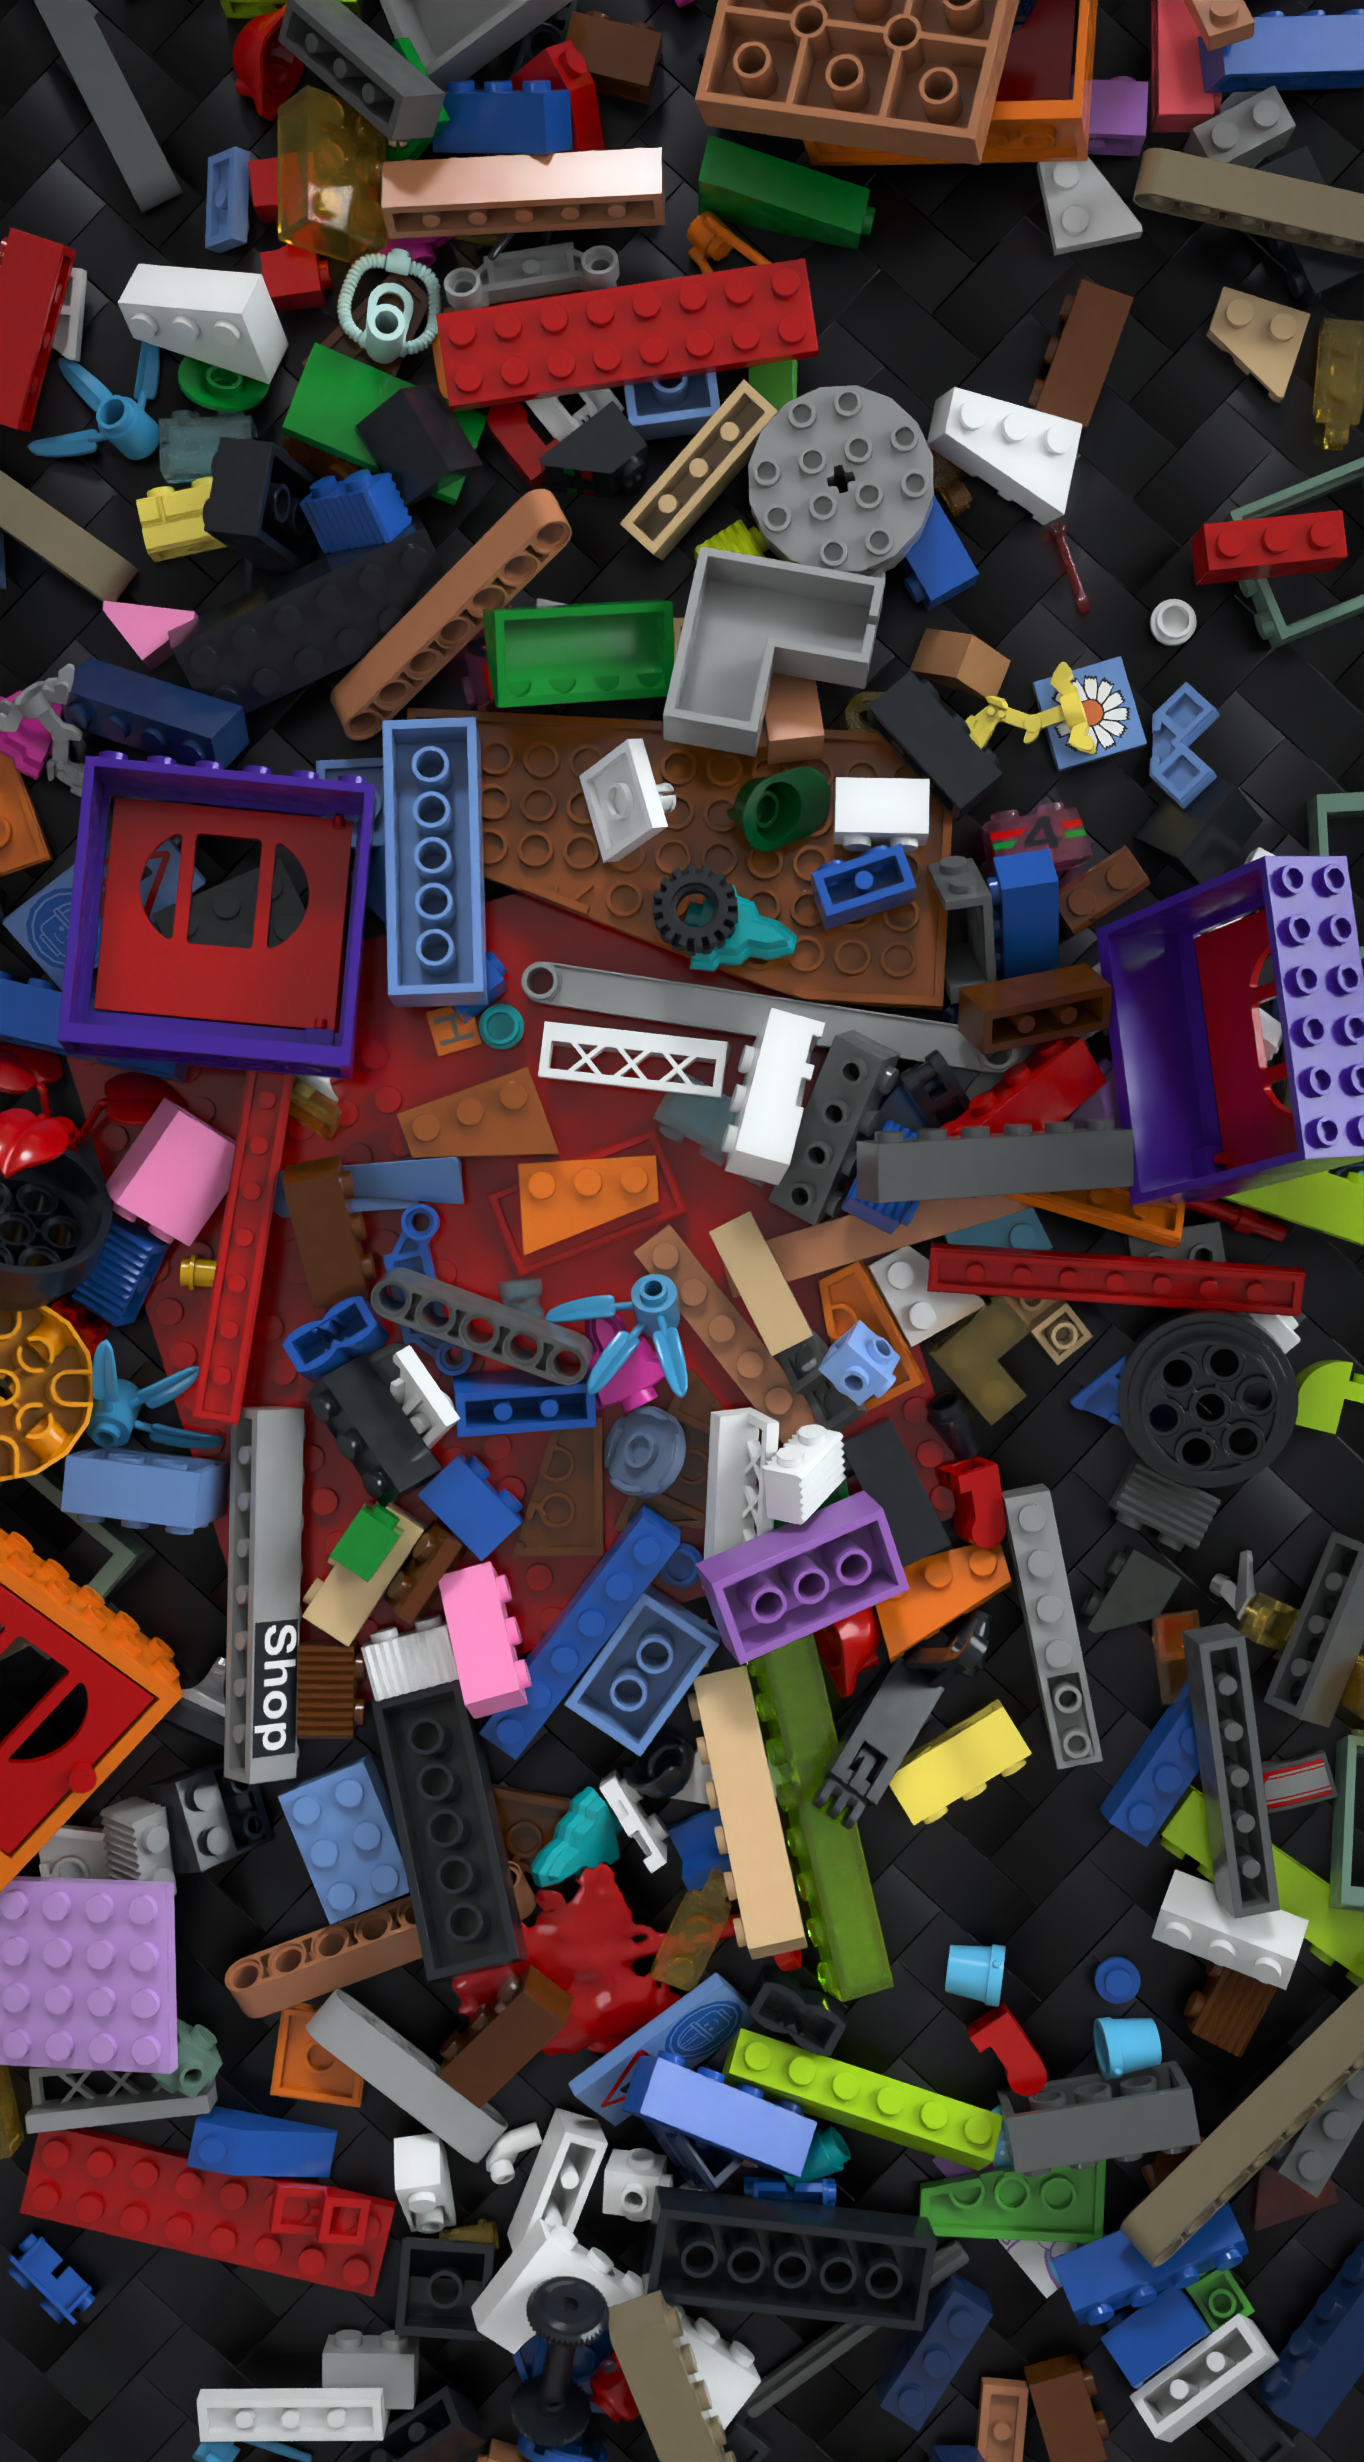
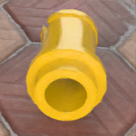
(197, 1272)

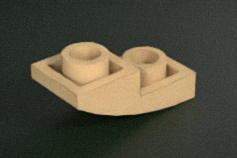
(1052, 1325)

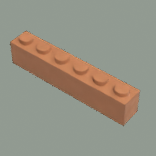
(523, 193)

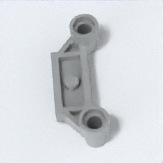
(532, 274)

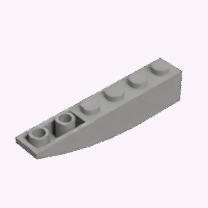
(1051, 1625)

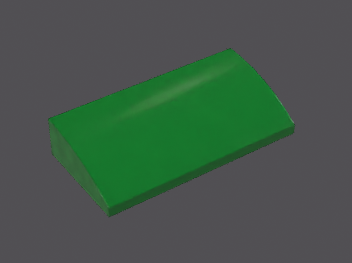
(338, 395)
(579, 652)

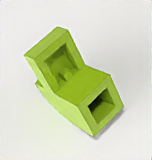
(1323, 1392)

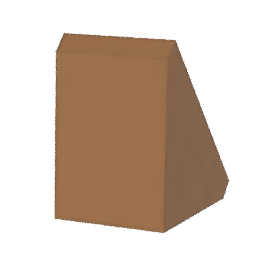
(960, 663)

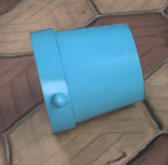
(976, 1972)
(1126, 2045)

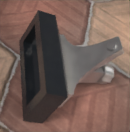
(202, 1709)

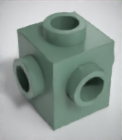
(196, 2061)

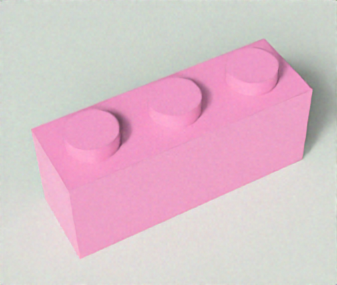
(484, 1640)

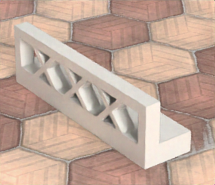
(638, 1044)
(733, 1472)
(292, 2414)

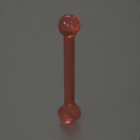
(1058, 531)

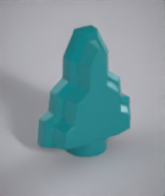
(753, 936)
(579, 1840)

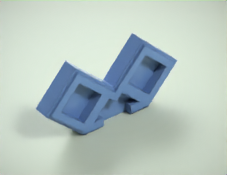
(1174, 729)

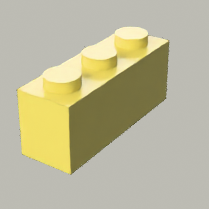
(958, 1763)

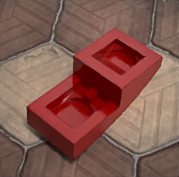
(319, 2211)

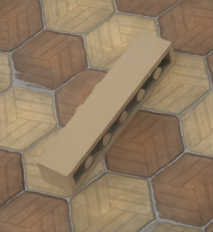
(748, 1813)

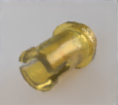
(480, 2232)

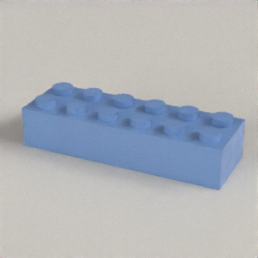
(434, 862)

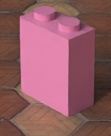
(173, 1174)

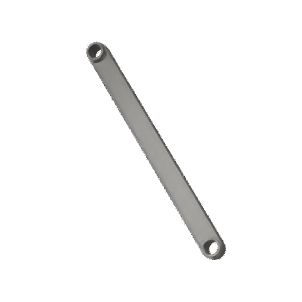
(745, 1012)

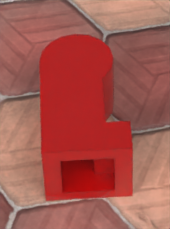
(518, 441)
(977, 1500)
(1012, 2046)

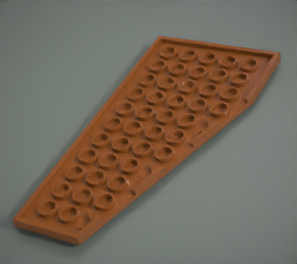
(546, 847)

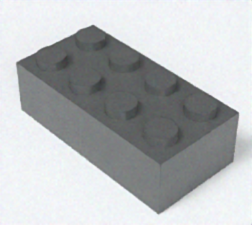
(1099, 2119)

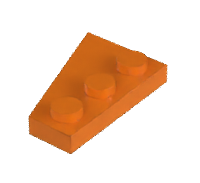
(578, 1195)
(852, 1297)
(940, 1592)

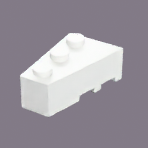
(207, 316)
(1009, 447)
(770, 1097)

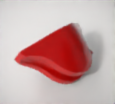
(264, 65)
(849, 1648)

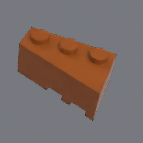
(482, 1122)

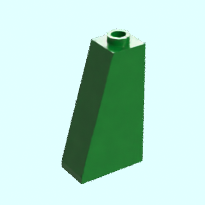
(781, 196)

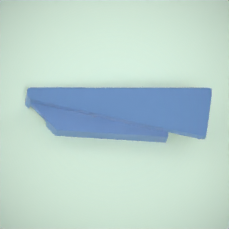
(397, 1184)

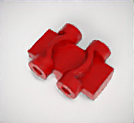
(90, 1333)

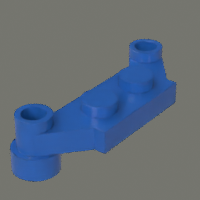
(414, 1253)

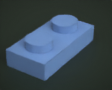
(227, 200)

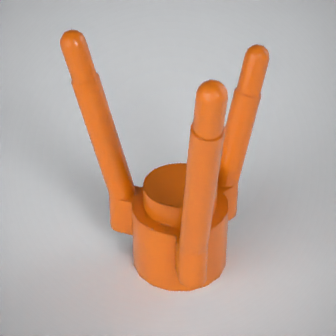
(715, 240)

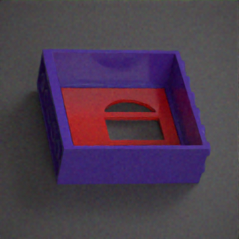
(179, 979)
(1193, 1037)

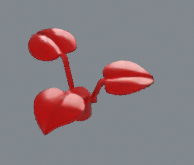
(34, 1139)

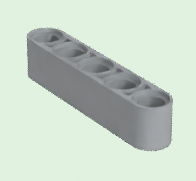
(404, 2075)

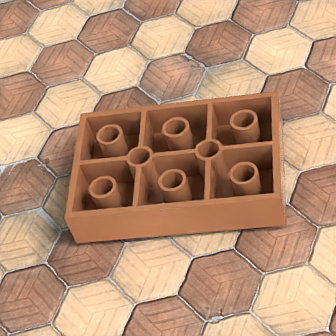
(859, 72)

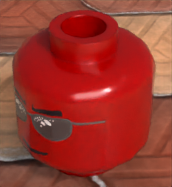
(612, 2391)

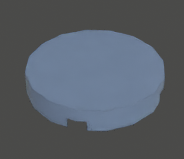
(645, 1452)

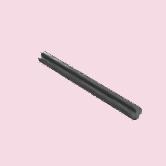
(836, 2342)

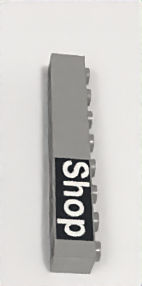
(264, 1594)

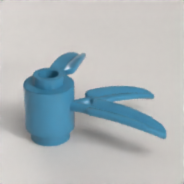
(118, 417)
(655, 1314)
(120, 1401)

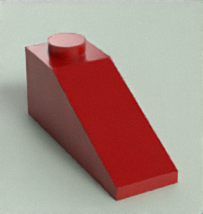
(568, 70)

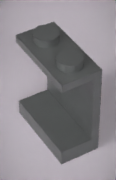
(962, 886)

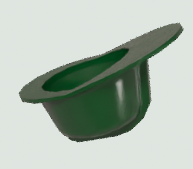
(781, 807)

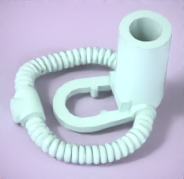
(385, 323)

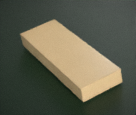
(761, 1283)

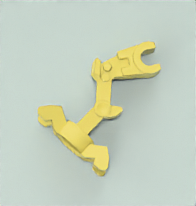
(1070, 710)

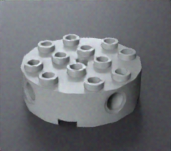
(833, 437)

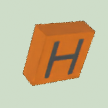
(451, 1032)

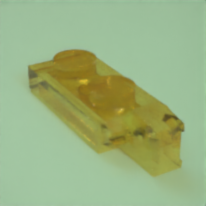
(1339, 379)
(693, 1934)

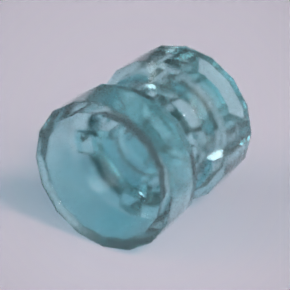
(523, 1289)

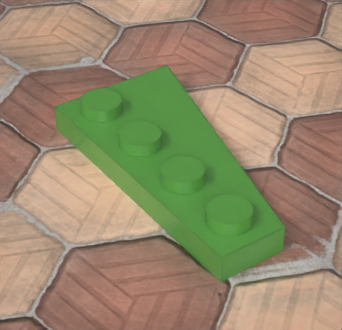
(1012, 2206)

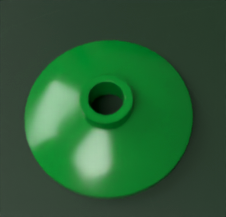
(218, 387)

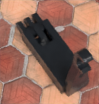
(888, 1725)

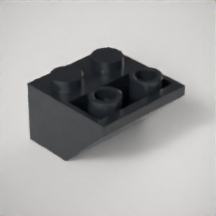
(210, 1816)

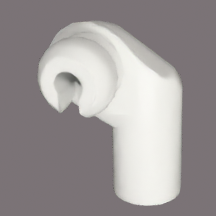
(506, 2149)

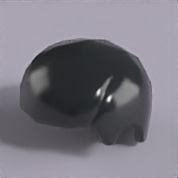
(662, 1767)

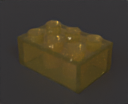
(329, 177)

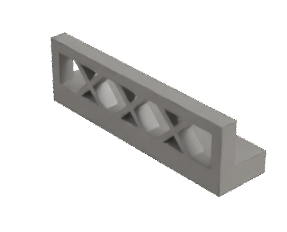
(107, 2108)

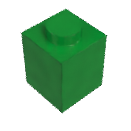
(368, 1541)

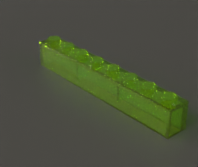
(829, 1855)

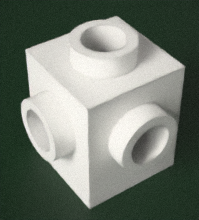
(631, 2182)

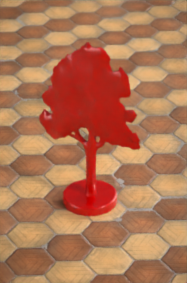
(590, 1956)

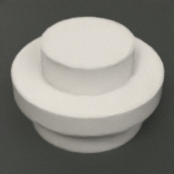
(1173, 622)

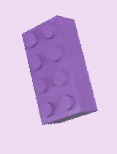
(802, 1577)

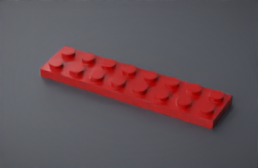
(627, 335)
(157, 2200)

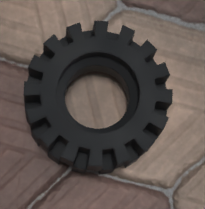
(695, 882)

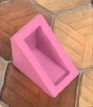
(147, 628)

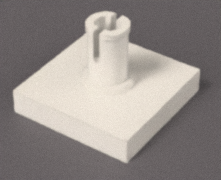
(625, 800)

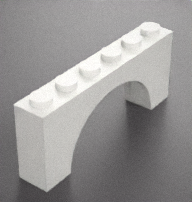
(555, 2252)

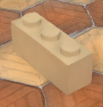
(345, 1599)

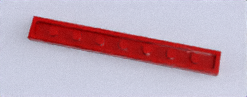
(243, 1247)
(1115, 1279)

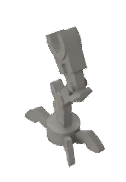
(37, 703)

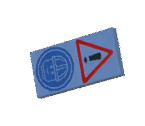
(44, 919)
(688, 2028)

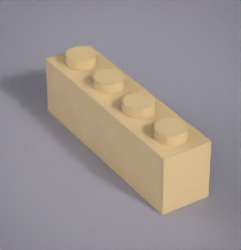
(700, 472)

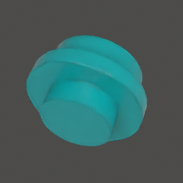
(501, 1026)

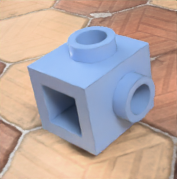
(860, 1364)

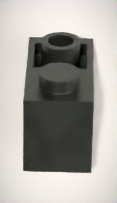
(1132, 1592)

